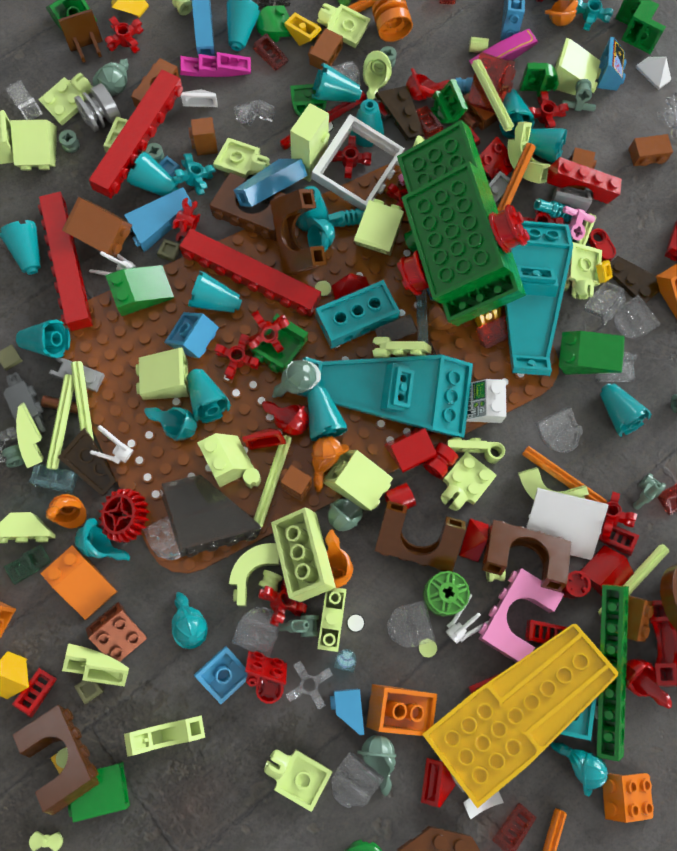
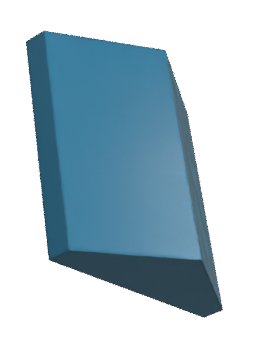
(222, 675)

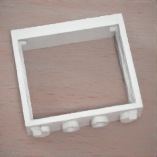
(369, 134)

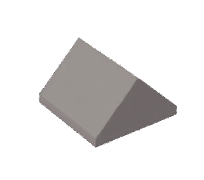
(572, 197)

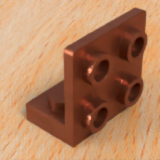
(115, 633)

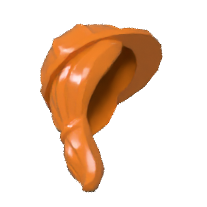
(562, 12)
(325, 454)
(66, 511)
(339, 560)

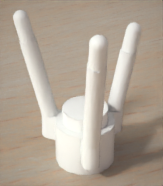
(123, 264)
(121, 451)
(457, 631)

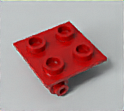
(496, 158)
(261, 666)

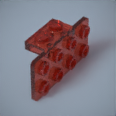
(500, 73)

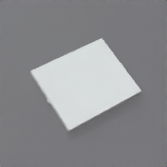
(568, 518)

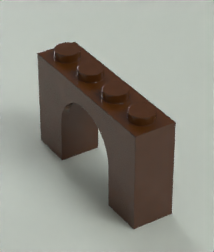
(226, 204)
(285, 214)
(552, 551)
(440, 554)
(78, 774)

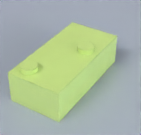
(310, 137)
(303, 555)

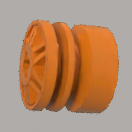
(392, 19)

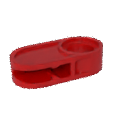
(605, 245)

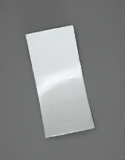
(472, 810)

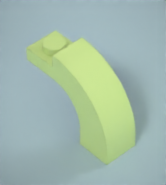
(535, 171)
(532, 480)
(250, 561)
(164, 735)

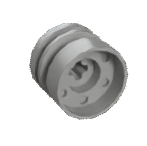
(97, 107)

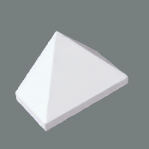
(655, 71)
(199, 98)

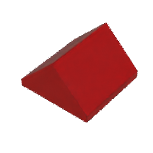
(411, 449)
(607, 568)

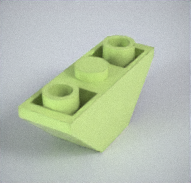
(24, 526)
(332, 619)

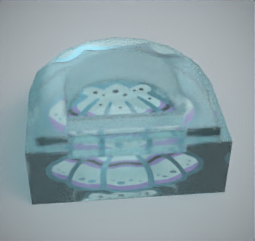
(345, 660)

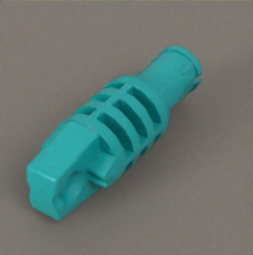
(553, 208)
(346, 217)

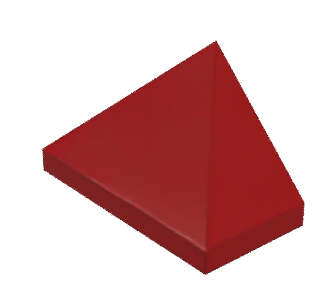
(348, 285)
(264, 438)
(474, 540)
(437, 783)

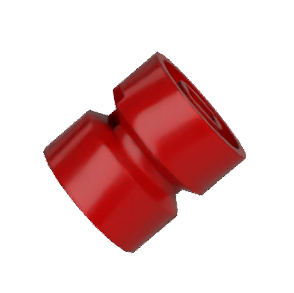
(439, 465)
(269, 691)

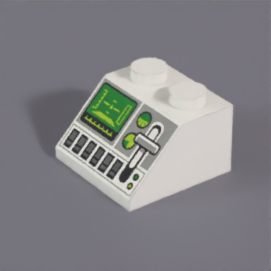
(487, 401)

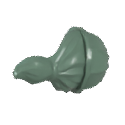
(113, 76)
(298, 378)
(344, 514)
(380, 755)

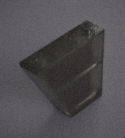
(204, 516)

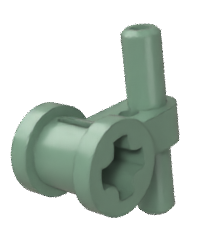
(583, 95)
(650, 489)
(306, 626)

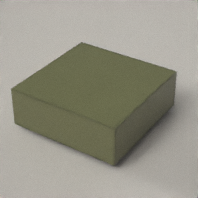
(169, 250)
(9, 357)
(88, 690)

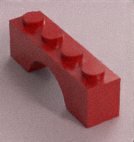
(568, 173)
(667, 647)

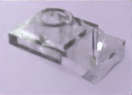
(23, 100)
(248, 111)

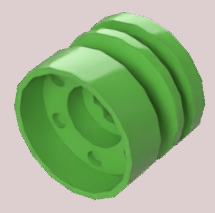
(435, 597)

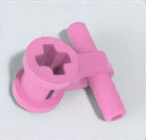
(575, 225)

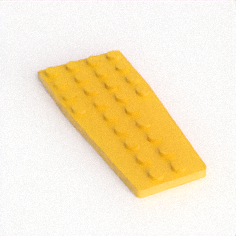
(520, 713)

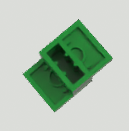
(641, 29)

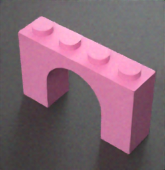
(497, 632)

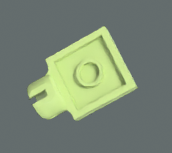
(344, 22)
(60, 98)
(240, 159)
(583, 270)
(399, 348)
(466, 482)
(298, 777)

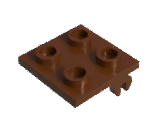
(81, 31)

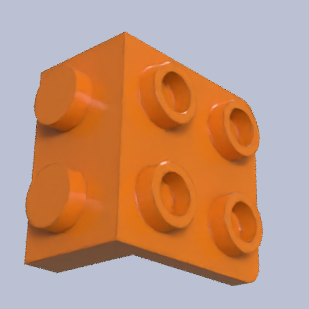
(628, 797)

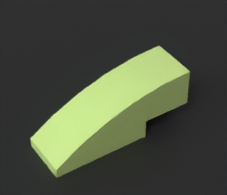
(27, 437)
(94, 666)

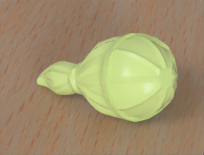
(376, 72)

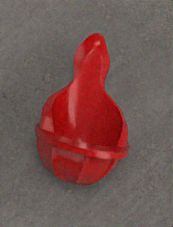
(423, 87)
(290, 419)
(642, 682)

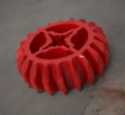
(124, 527)

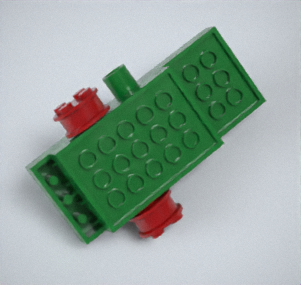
(456, 229)

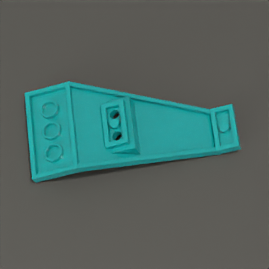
(533, 318)
(431, 392)

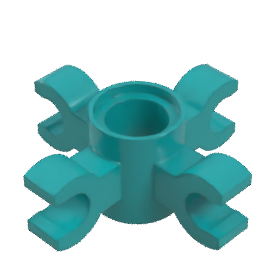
(592, 11)
(193, 174)

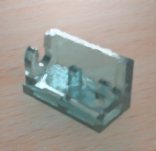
(57, 479)

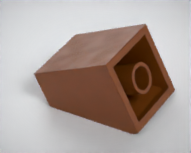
(97, 227)

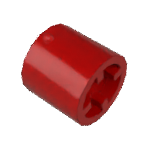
(401, 494)
(577, 585)

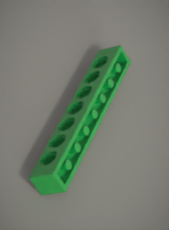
(614, 647)

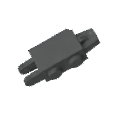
(19, 392)

